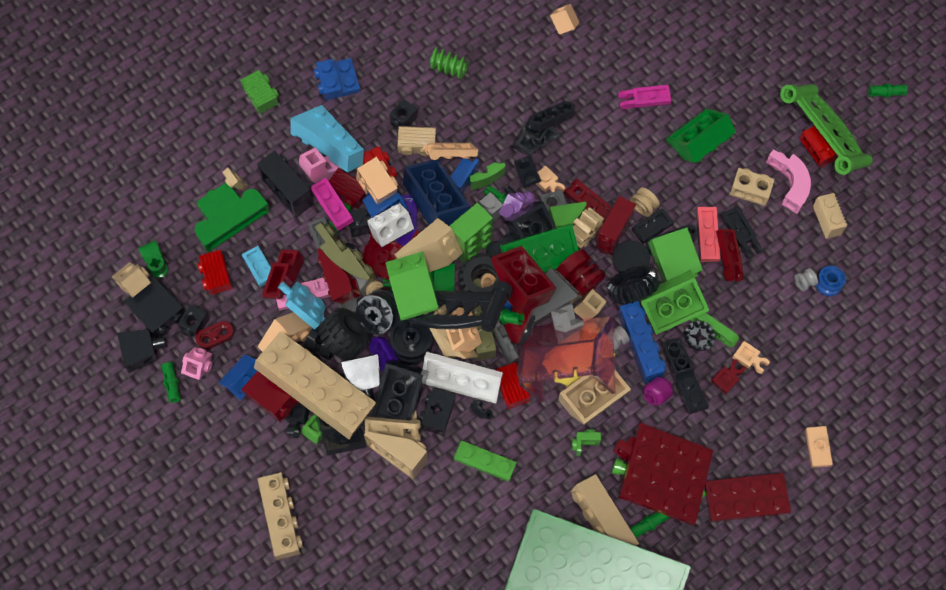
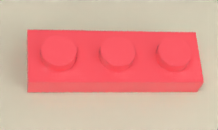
(707, 234)

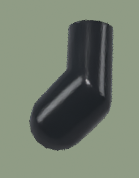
(482, 413)

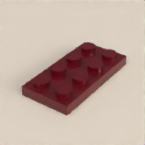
(747, 497)

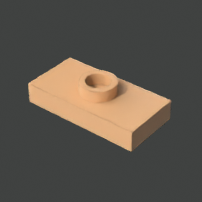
(818, 447)

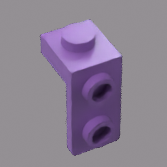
(515, 202)

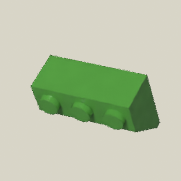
(675, 302)

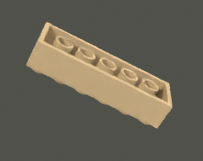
(314, 384)

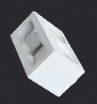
(390, 224)

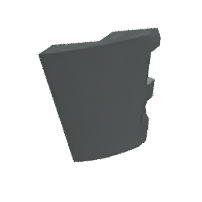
(507, 347)

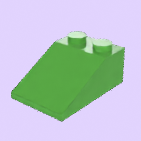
(412, 285)

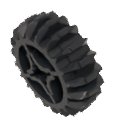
(633, 284)

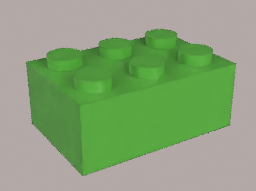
(473, 231)

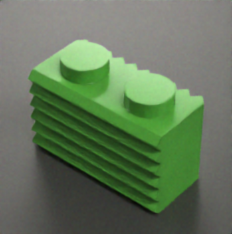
(259, 91)

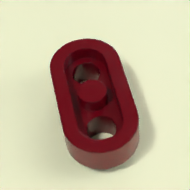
(214, 334)

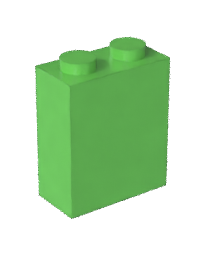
(675, 255)

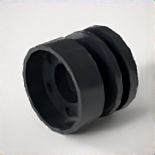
(377, 311)

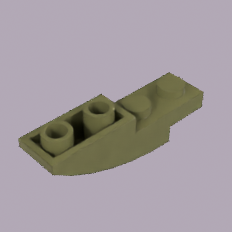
(347, 259)

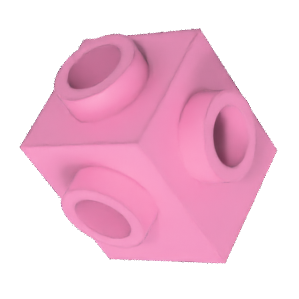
(196, 363)

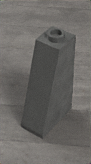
(563, 295)

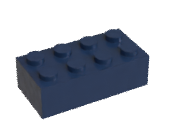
(434, 192)

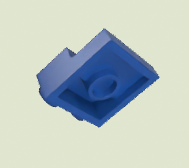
(336, 78)

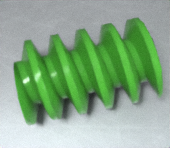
(449, 64)

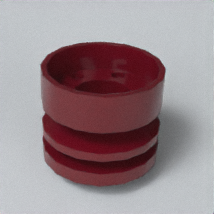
(580, 273)

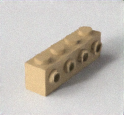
(601, 510)
(279, 516)

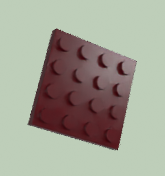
(666, 474)

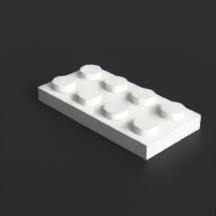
(462, 377)

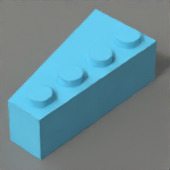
(328, 136)

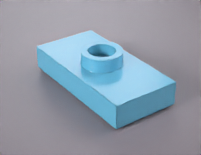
(257, 264)

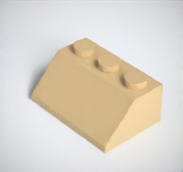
(589, 397)

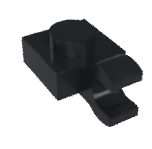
(296, 417)

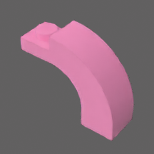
(317, 166)
(798, 178)

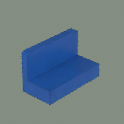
(462, 173)
(239, 376)

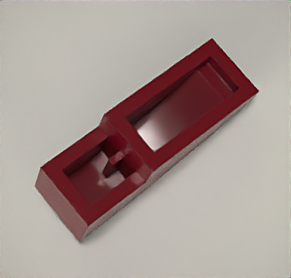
(283, 271)

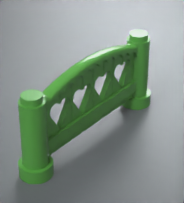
(847, 160)

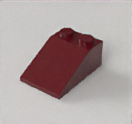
(528, 281)

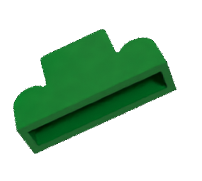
(227, 214)

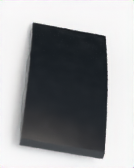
(336, 442)

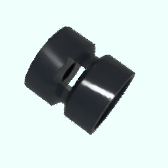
(312, 344)

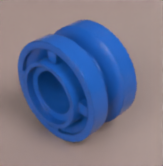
(834, 274)

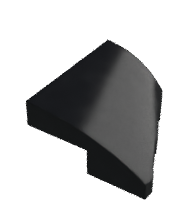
(530, 141)

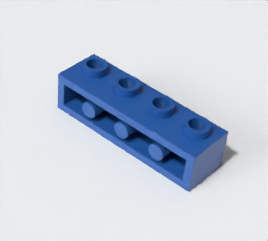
(641, 342)

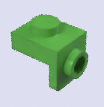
(588, 437)

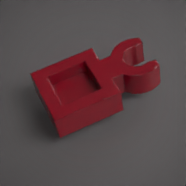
(726, 378)

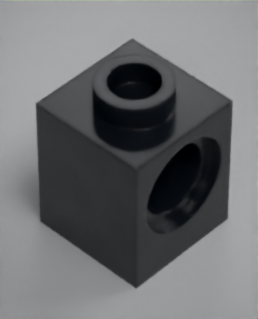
(406, 109)
(527, 171)
(193, 313)

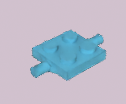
(304, 303)

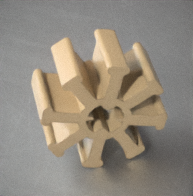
(586, 227)

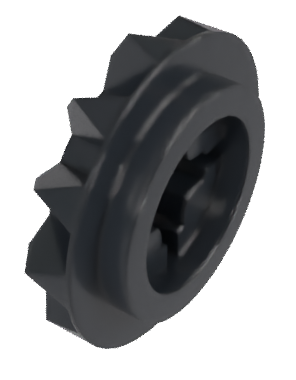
(706, 331)

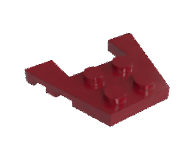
(377, 256)

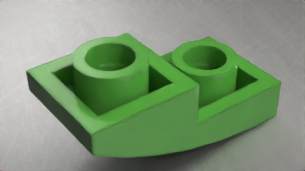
(493, 173)

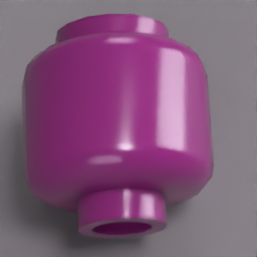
(658, 391)

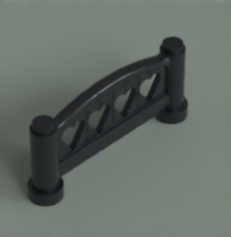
(490, 303)

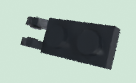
(744, 233)

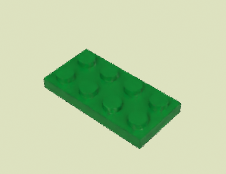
(547, 247)

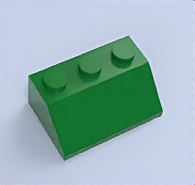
(701, 135)

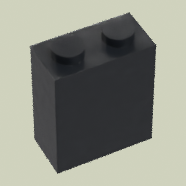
(155, 308)

